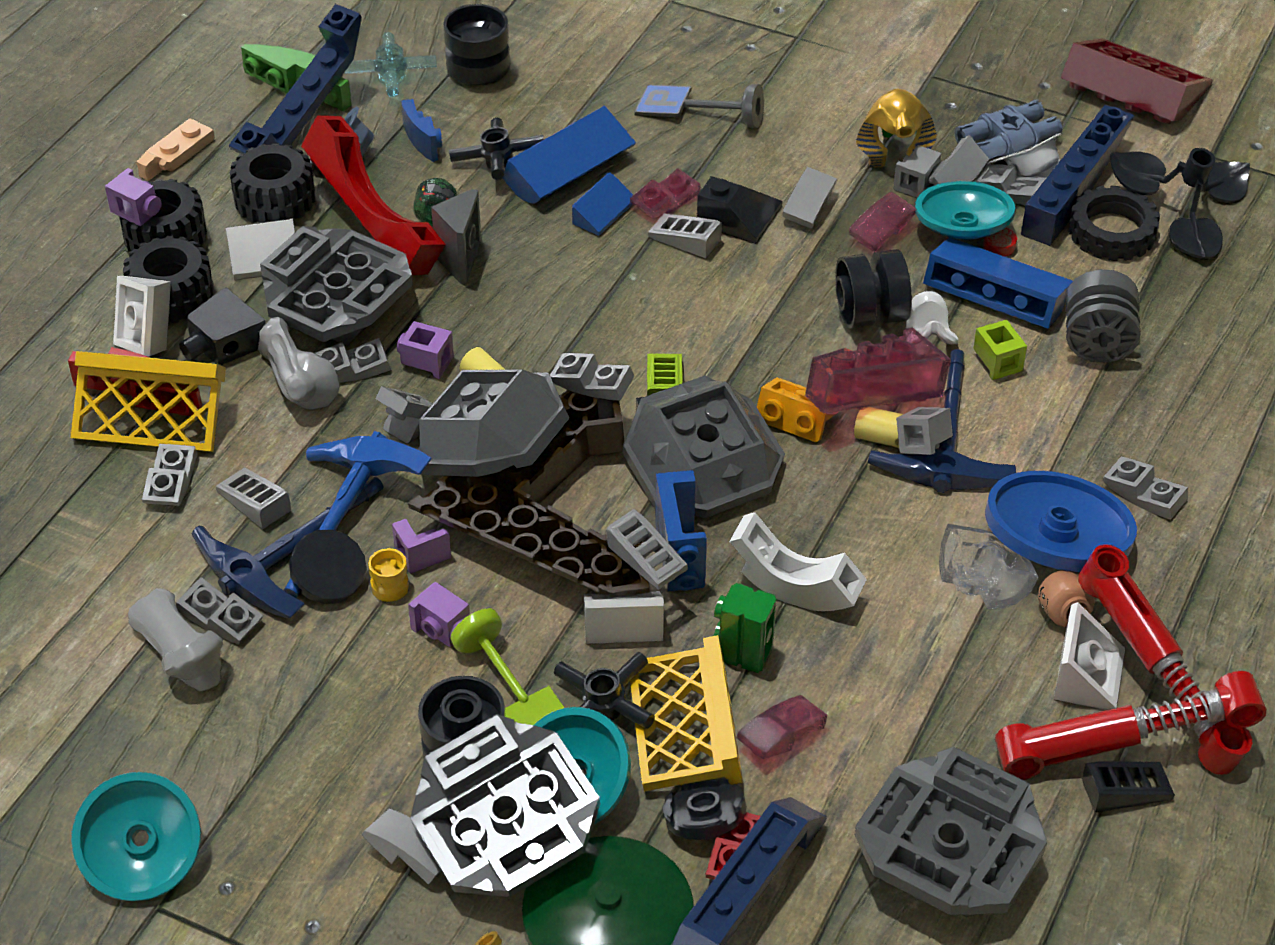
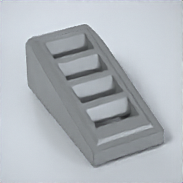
(695, 234)
(264, 513)
(633, 529)

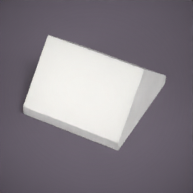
(254, 243)
(141, 314)
(623, 618)
(1089, 663)

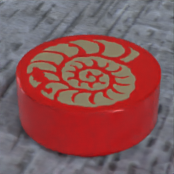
(1001, 243)

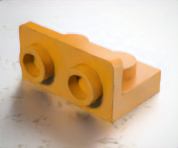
(788, 409)

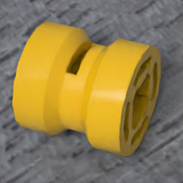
(388, 575)

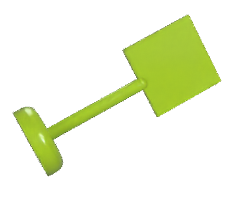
(478, 633)

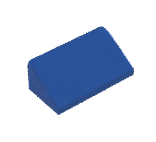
(601, 205)

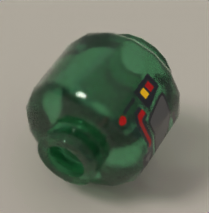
(429, 194)

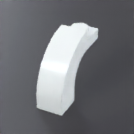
(793, 578)

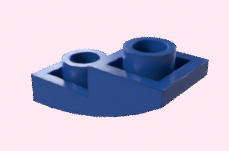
(421, 130)

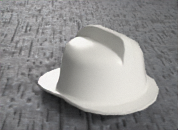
(1036, 161)

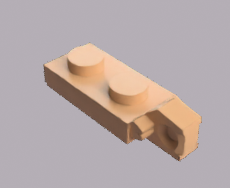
(174, 149)

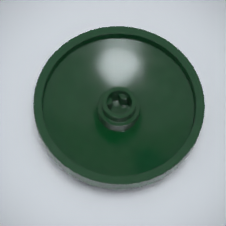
(608, 897)

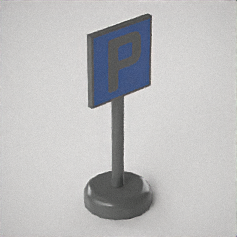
(670, 100)

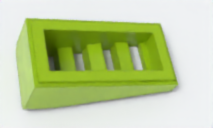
(663, 372)

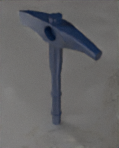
(945, 467)
(247, 574)

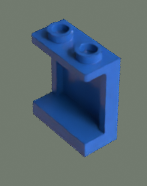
(675, 516)

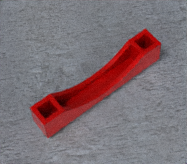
(338, 155)

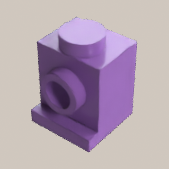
(132, 198)
(426, 348)
(437, 612)

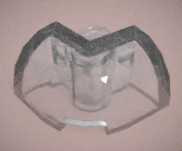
(984, 567)

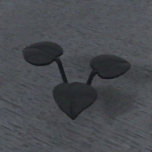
(1223, 180)

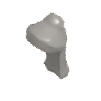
(300, 374)
(183, 650)

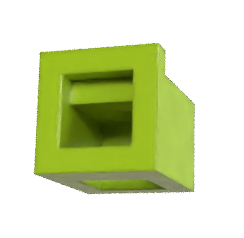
(1000, 349)

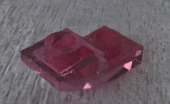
(666, 196)
(882, 220)
(778, 726)

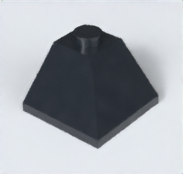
(740, 209)

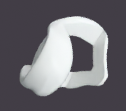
(930, 316)

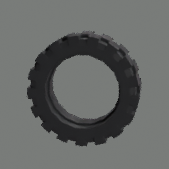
(1107, 243)

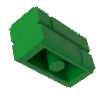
(746, 626)

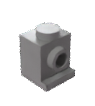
(915, 170)
(923, 429)

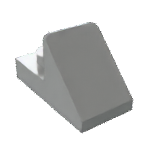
(403, 411)

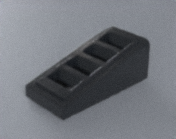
(1106, 798)

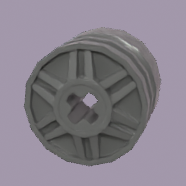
(1102, 316)

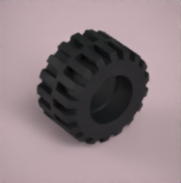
(272, 183)
(179, 216)
(177, 262)

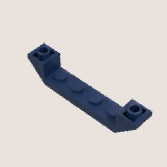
(341, 35)
(749, 872)

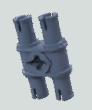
(1010, 129)

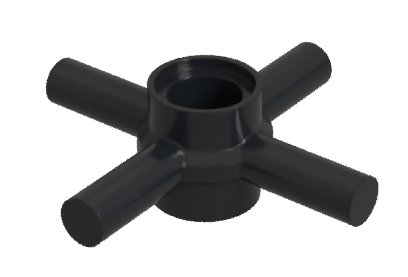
(495, 148)
(605, 690)

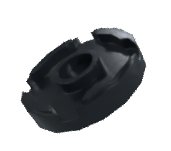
(327, 566)
(704, 809)

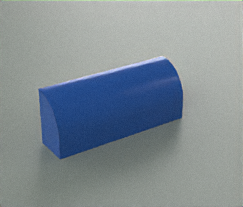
(566, 155)
(997, 282)

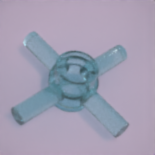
(391, 64)

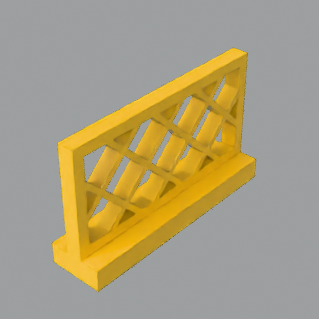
(141, 370)
(718, 718)

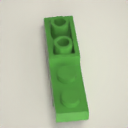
(284, 66)

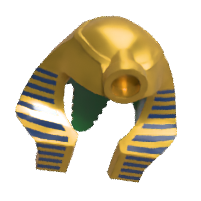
(897, 114)

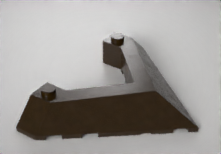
(508, 512)

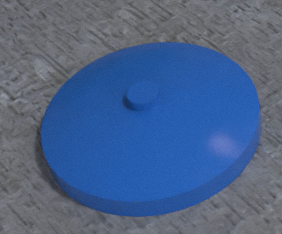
(1057, 518)

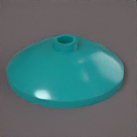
(965, 209)
(598, 748)
(107, 829)

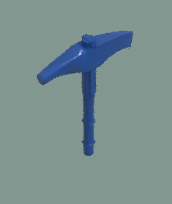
(364, 457)

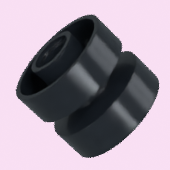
(476, 44)
(873, 288)
(455, 708)

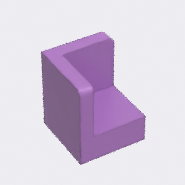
(421, 549)

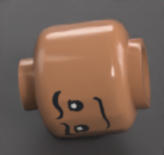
(1059, 593)

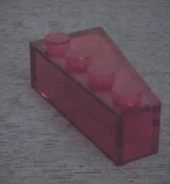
(878, 374)

